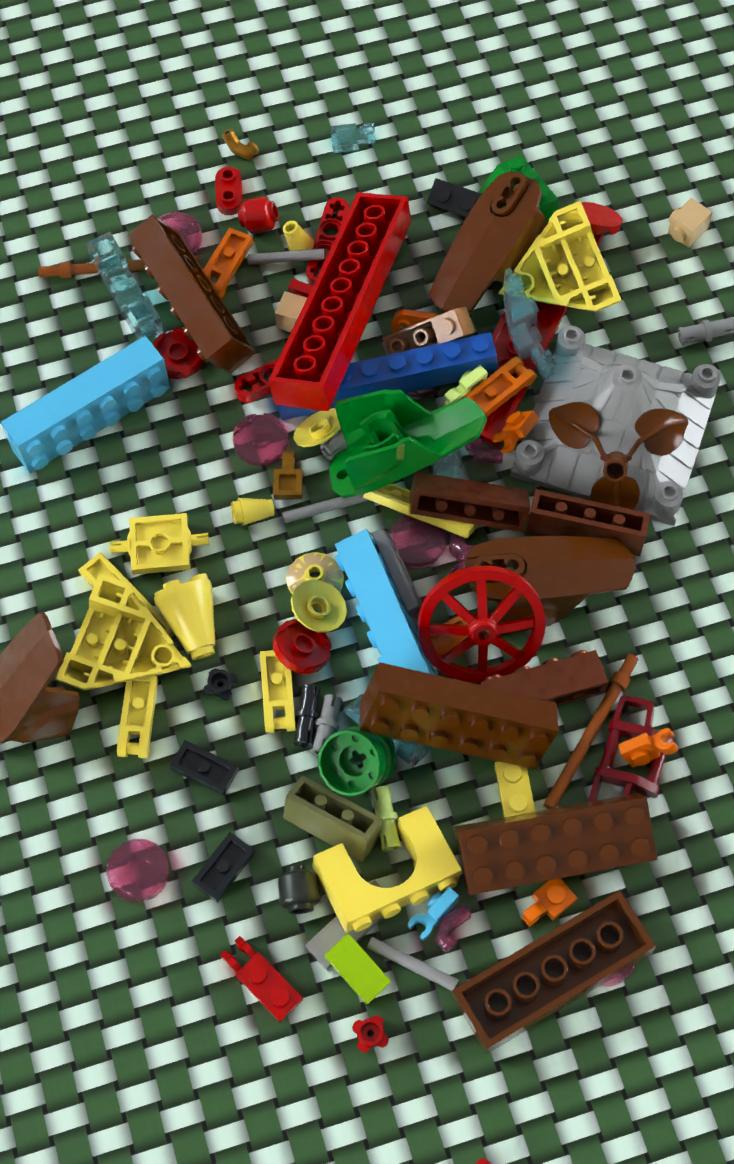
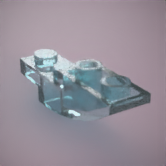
(520, 316)

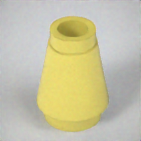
(297, 237)
(251, 510)

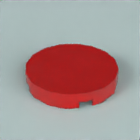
(602, 218)
(178, 354)
(301, 648)

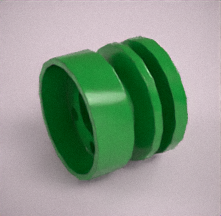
(341, 762)

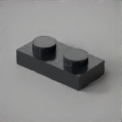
(452, 198)
(204, 767)
(223, 867)

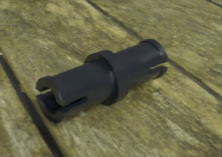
(307, 716)

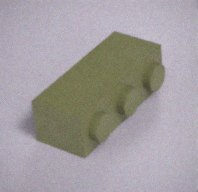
(332, 818)

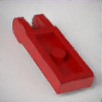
(263, 981)

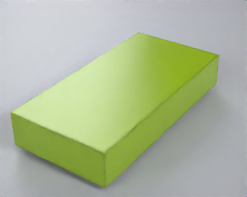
(357, 968)

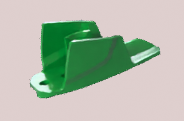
(396, 437)

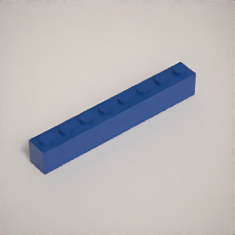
(412, 370)

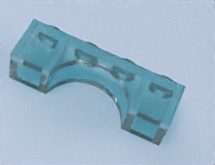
(123, 288)

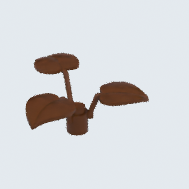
(658, 429)

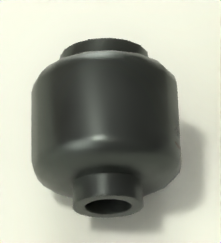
(299, 890)

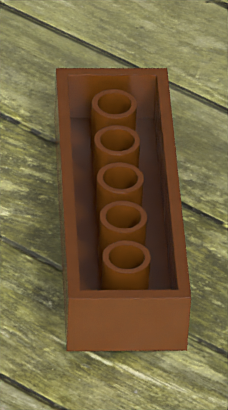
(190, 294)
(458, 716)
(555, 843)
(553, 971)

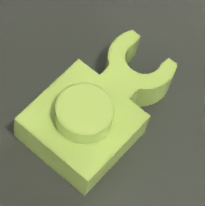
(467, 382)

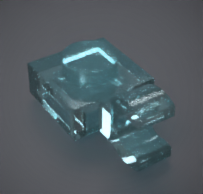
(347, 137)

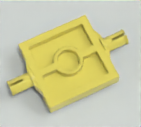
(159, 543)

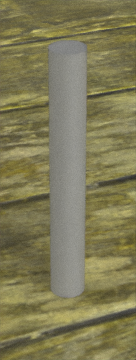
(287, 256)
(321, 507)
(412, 964)

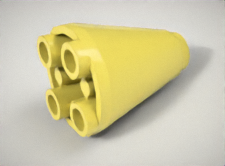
(190, 614)

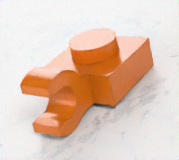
(517, 427)
(643, 748)
(551, 899)

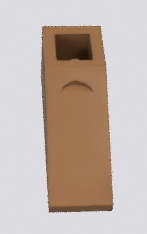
(436, 330)

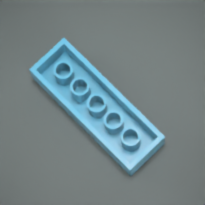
(86, 404)
(380, 603)

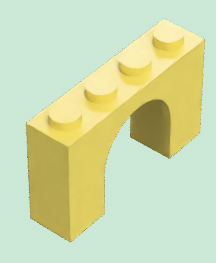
(360, 903)

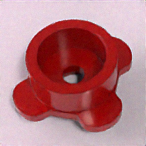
(375, 1025)

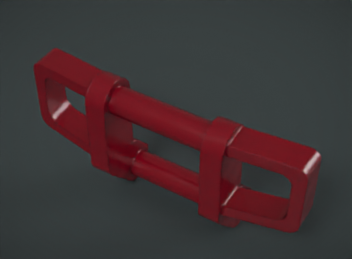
(618, 729)

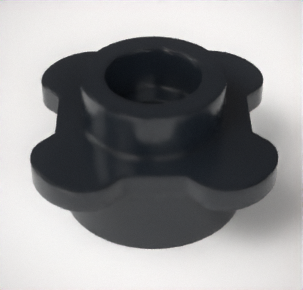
(217, 676)

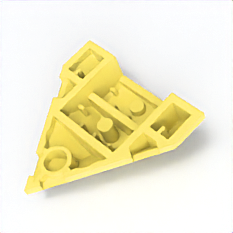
(567, 265)
(118, 641)

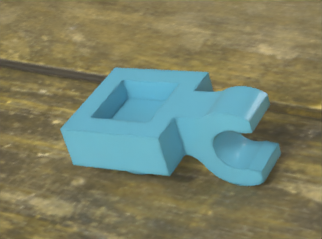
(440, 906)

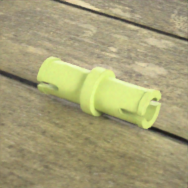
(384, 810)

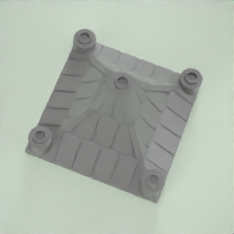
(620, 393)

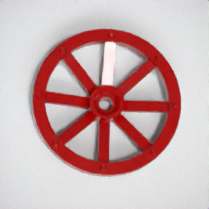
(481, 621)

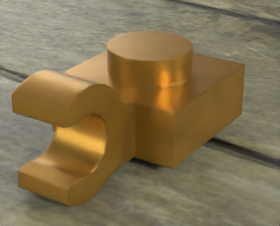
(288, 480)

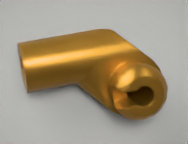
(238, 148)

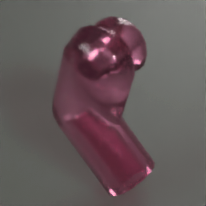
(448, 925)

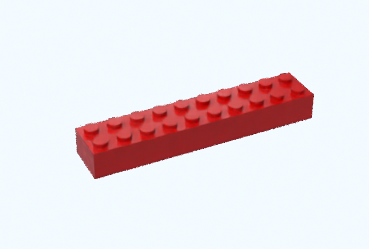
(340, 302)

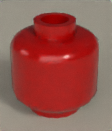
(258, 215)

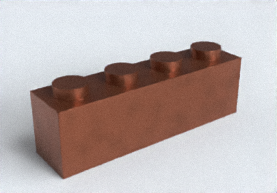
(469, 501)
(572, 516)
(556, 679)

